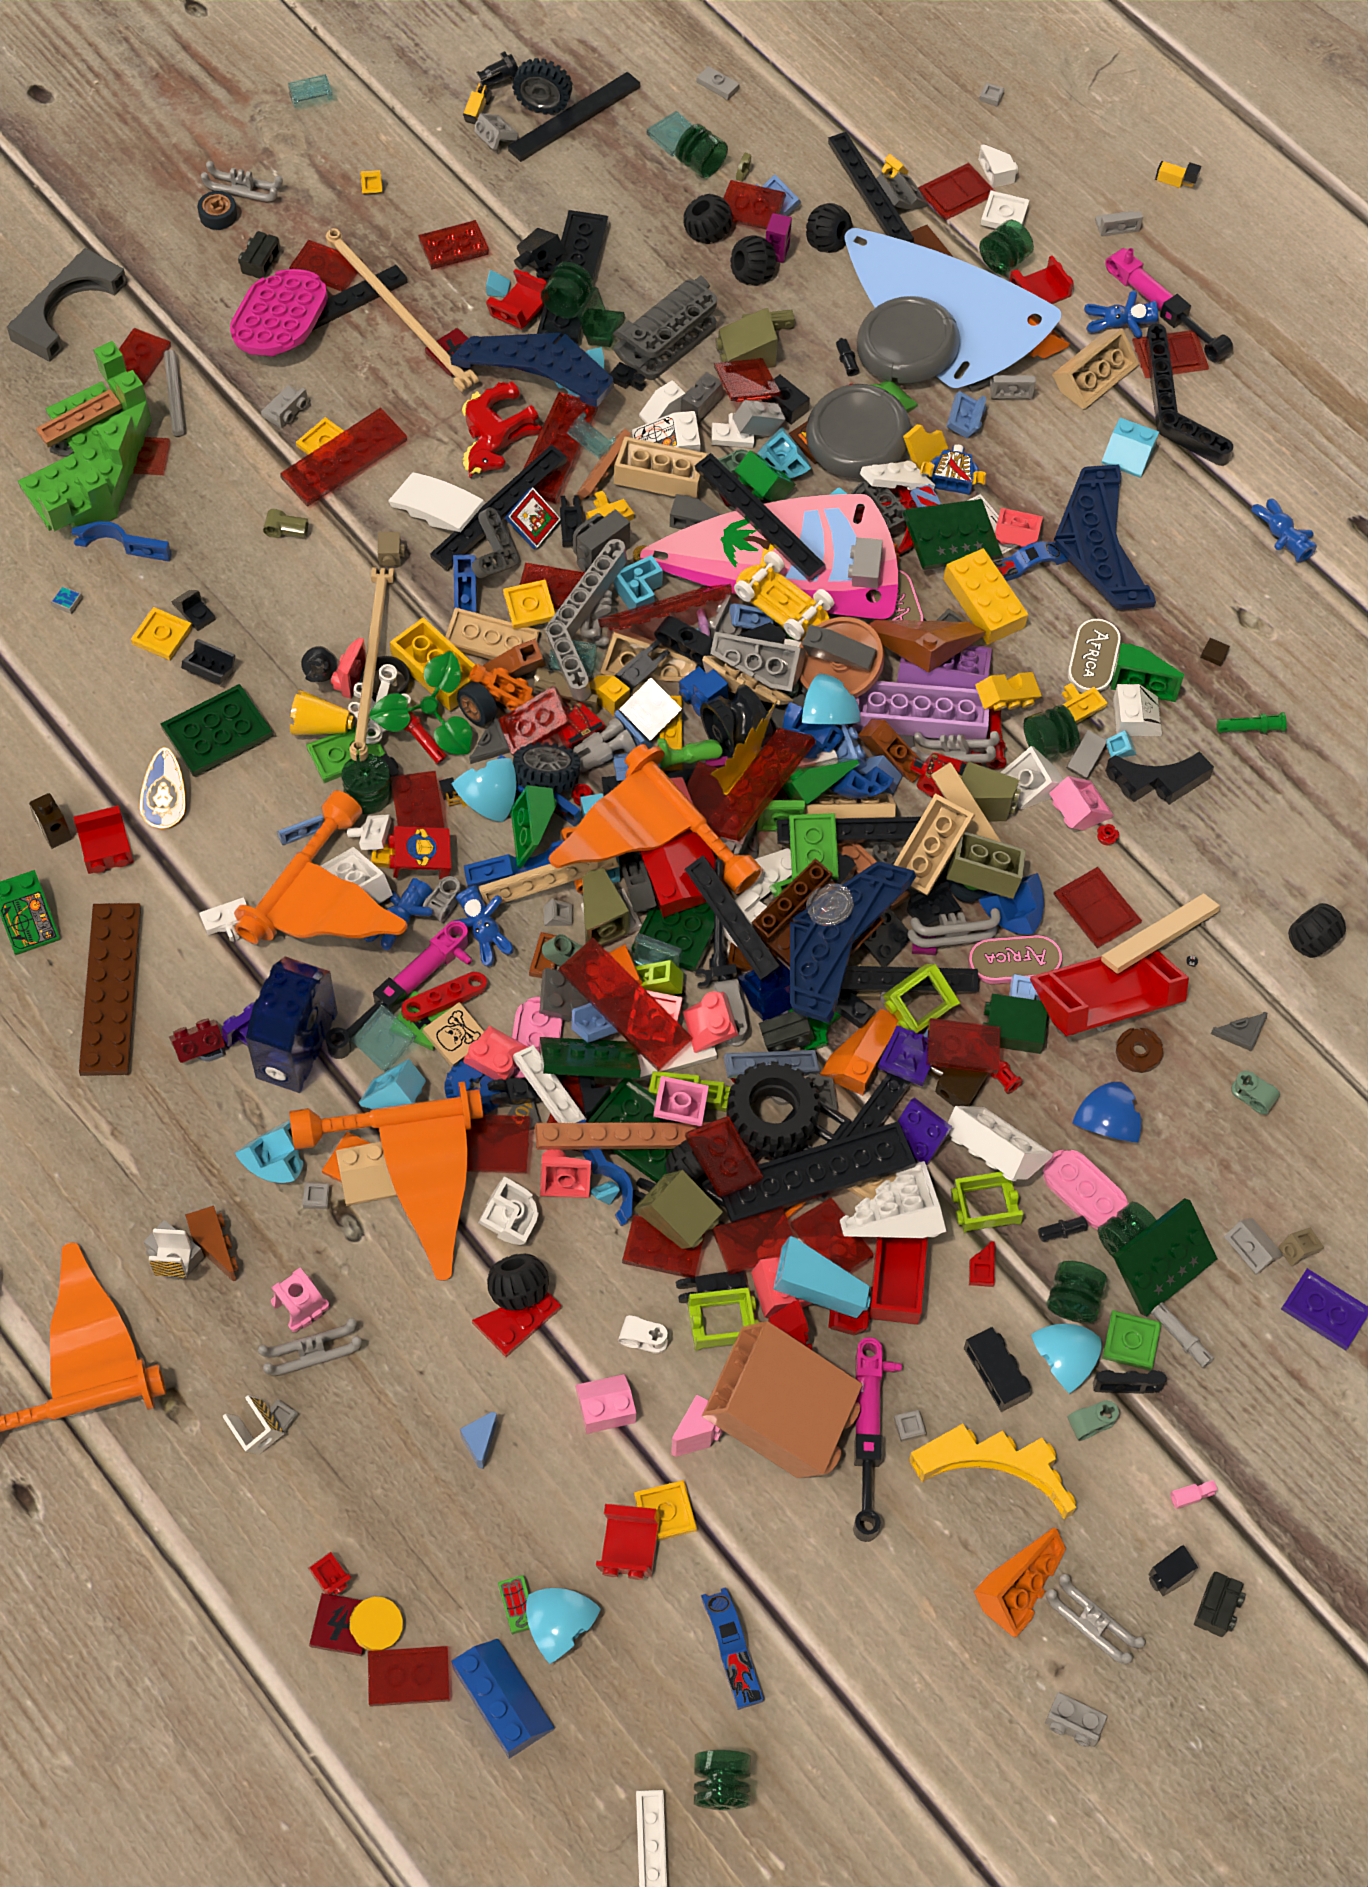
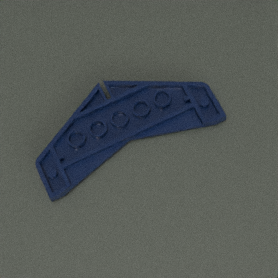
(543, 355)
(1091, 541)
(822, 952)

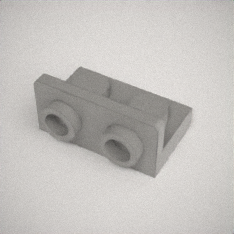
(494, 129)
(1012, 386)
(285, 406)
(723, 622)
(1076, 1720)

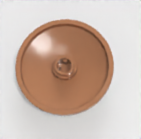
(855, 679)

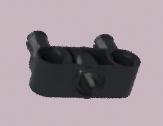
(673, 634)

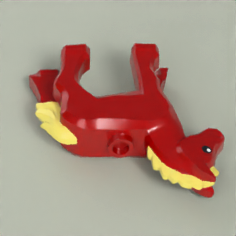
(493, 431)

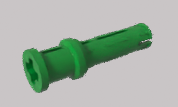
(1262, 723)

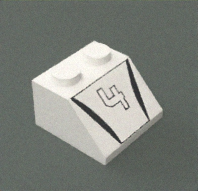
(1136, 711)

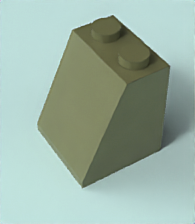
(749, 339)
(993, 791)
(604, 910)
(679, 1209)

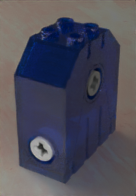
(290, 1022)

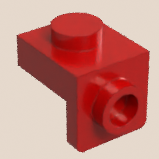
(848, 1324)
(329, 1574)

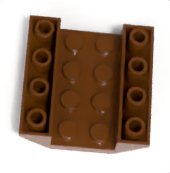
(775, 919)

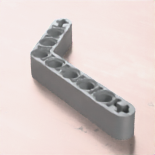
(613, 559)

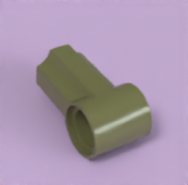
(279, 523)

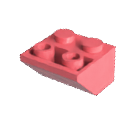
(764, 1278)

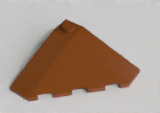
(926, 642)

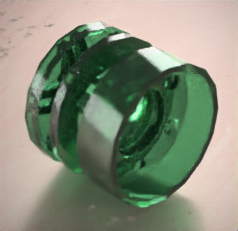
(701, 150)
(1006, 246)
(567, 289)
(1052, 731)
(368, 783)
(1124, 1227)
(1077, 1291)
(722, 1771)

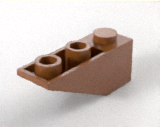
(519, 659)
(885, 741)
(207, 1234)

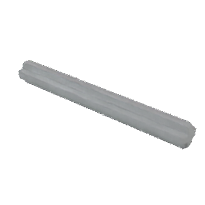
(174, 393)

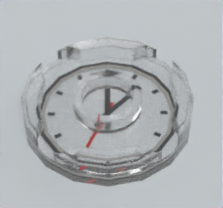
(834, 909)

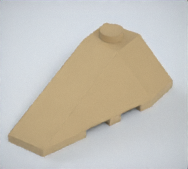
(626, 645)
(735, 677)

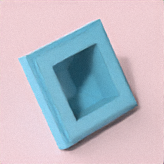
(605, 1192)

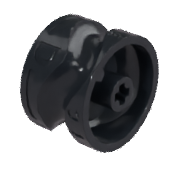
(732, 719)

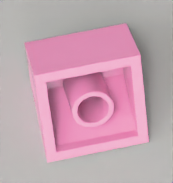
(1080, 803)
(680, 1101)
(606, 1403)
(694, 1431)

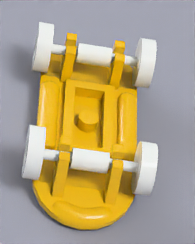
(782, 598)

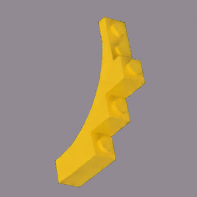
(959, 1450)

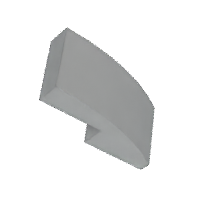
(1086, 754)

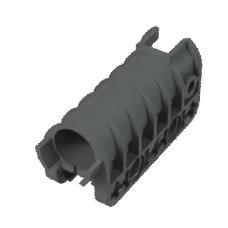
(666, 327)

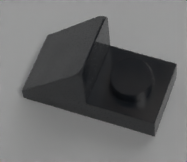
(193, 609)
(592, 1097)

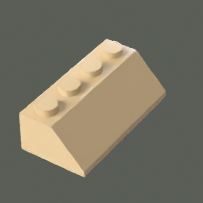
(1096, 368)
(658, 468)
(843, 807)
(934, 842)
(364, 1174)

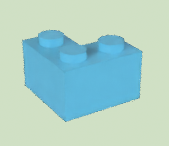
(637, 581)

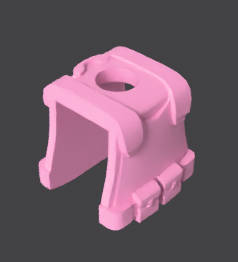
(303, 1308)

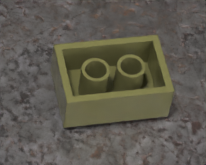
(987, 865)

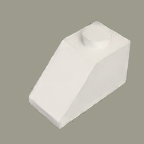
(997, 166)
(663, 402)

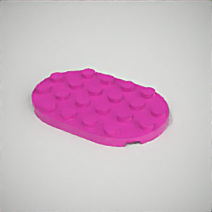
(278, 312)

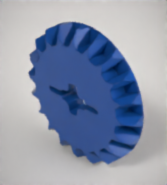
(463, 1072)

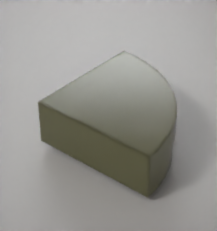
(744, 167)

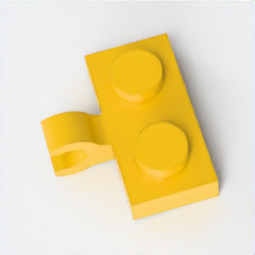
(605, 508)
(1083, 704)

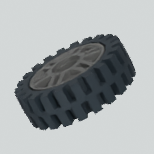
(542, 86)
(547, 766)

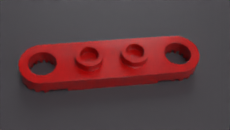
(444, 996)

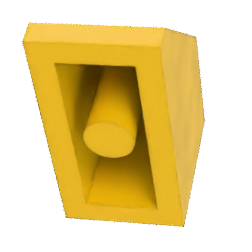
(610, 691)

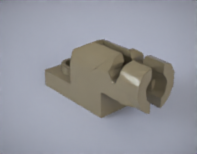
(544, 681)

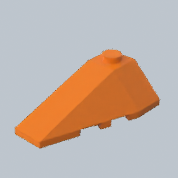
(1050, 344)
(859, 1056)
(1013, 1588)

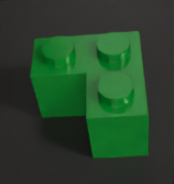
(765, 479)

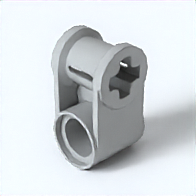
(442, 901)

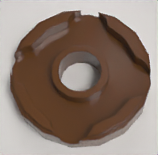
(1139, 1062)

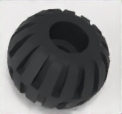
(708, 218)
(828, 227)
(753, 260)
(1317, 930)
(684, 1159)
(518, 1281)

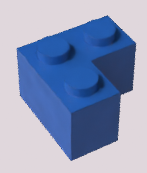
(701, 687)

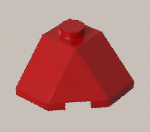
(792, 1322)

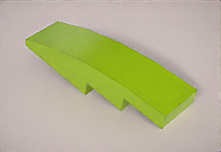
(717, 1091)

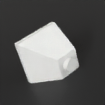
(1036, 777)

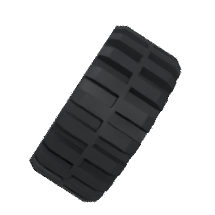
(781, 1083)

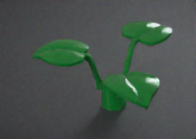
(444, 674)

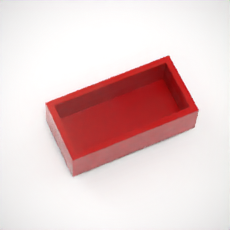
(898, 1279)

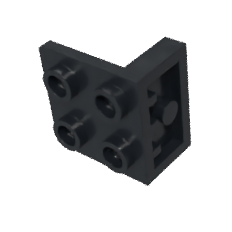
(887, 939)

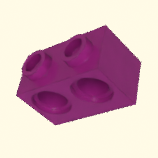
(779, 235)

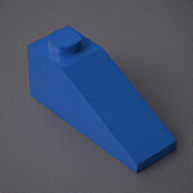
(465, 583)

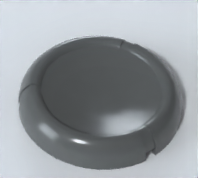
(908, 339)
(857, 429)

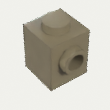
(390, 549)

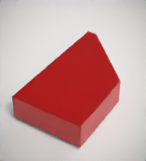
(983, 1267)

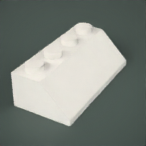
(997, 1142)

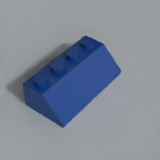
(502, 1696)

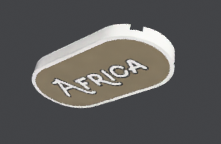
(1094, 655)

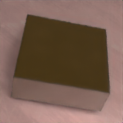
(1215, 651)

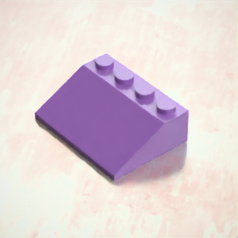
(960, 671)

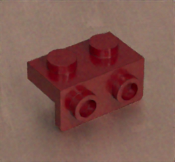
(197, 1040)

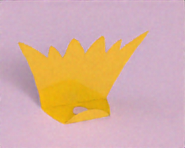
(743, 756)

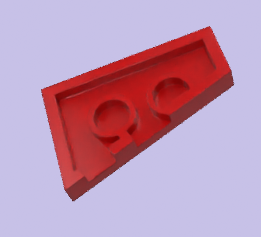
(512, 1327)

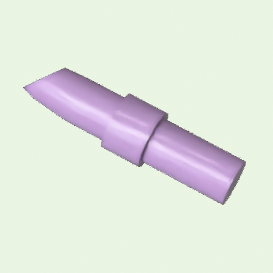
(703, 622)

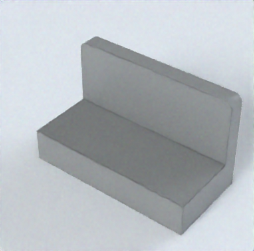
(1119, 223)
(1253, 1244)

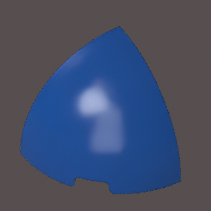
(825, 735)
(860, 787)
(1023, 911)
(1110, 1112)

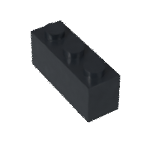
(997, 1369)

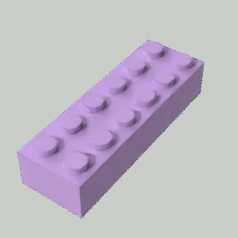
(924, 710)

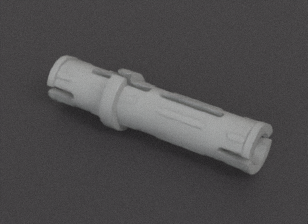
(1183, 1336)

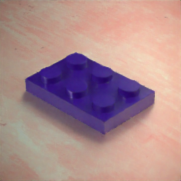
(1326, 1309)

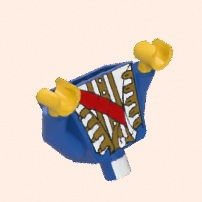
(954, 471)

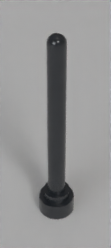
(718, 957)

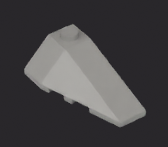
(765, 661)

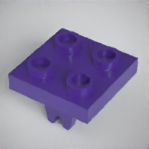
(236, 1027)
(906, 1056)
(923, 1130)

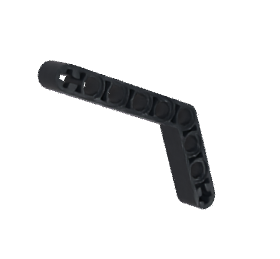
(1168, 420)

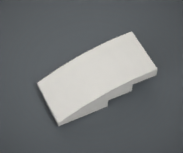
(436, 502)

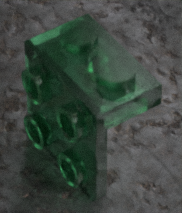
(597, 322)

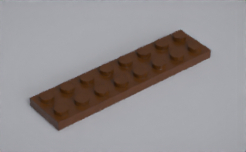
(110, 989)

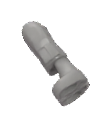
(595, 751)

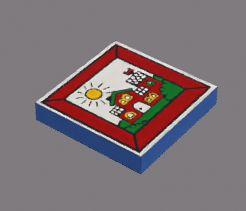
(532, 518)

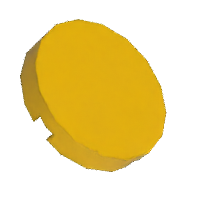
(376, 1623)

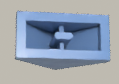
(885, 765)
(478, 1437)

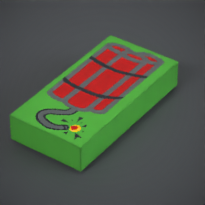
(514, 1599)

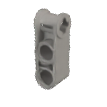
(732, 990)

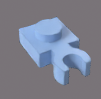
(1022, 987)

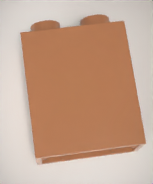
(783, 1401)

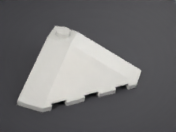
(899, 1209)

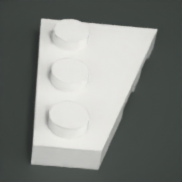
(895, 474)
(776, 869)

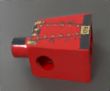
(583, 725)
(931, 765)

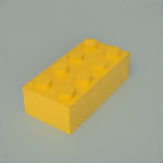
(985, 596)
(420, 645)

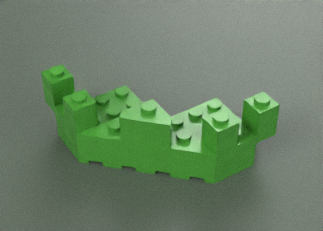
(96, 476)

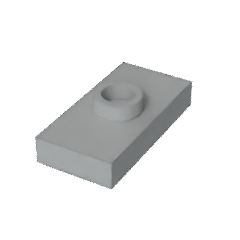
(717, 82)

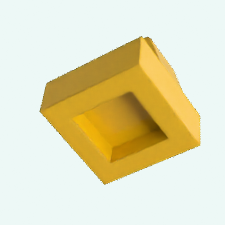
(894, 165)
(371, 181)

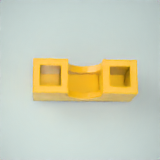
(999, 693)

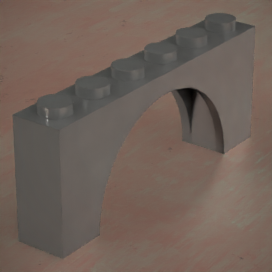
(83, 273)

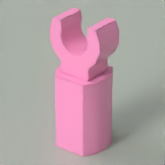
(1192, 1494)

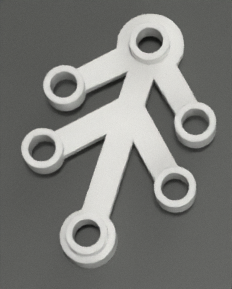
(383, 690)

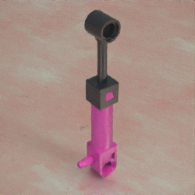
(1173, 309)
(394, 991)
(868, 1438)

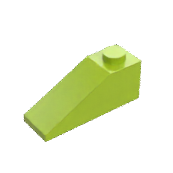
(661, 977)

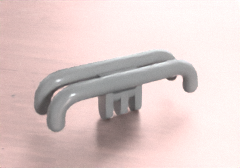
(241, 183)
(601, 608)
(959, 747)
(954, 930)
(311, 1350)
(1093, 1621)

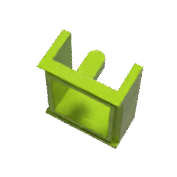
(896, 1006)
(980, 1182)
(719, 1298)

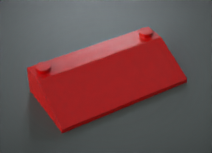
(667, 867)
(1095, 995)

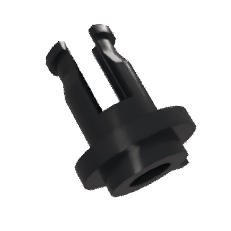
(500, 71)
(317, 656)

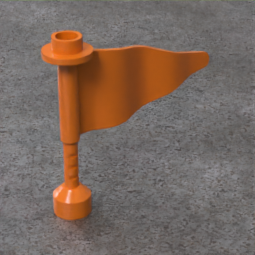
(646, 815)
(314, 901)
(424, 1159)
(89, 1351)

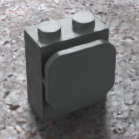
(596, 533)

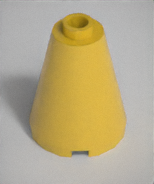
(318, 716)

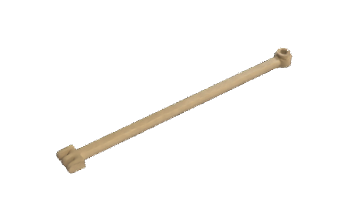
(462, 378)
(370, 664)

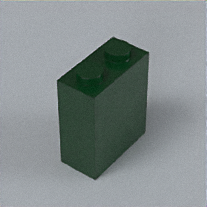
(1020, 1022)

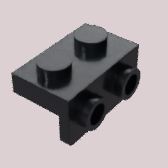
(209, 662)
(930, 907)

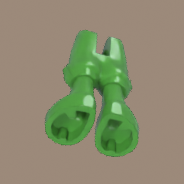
(690, 752)

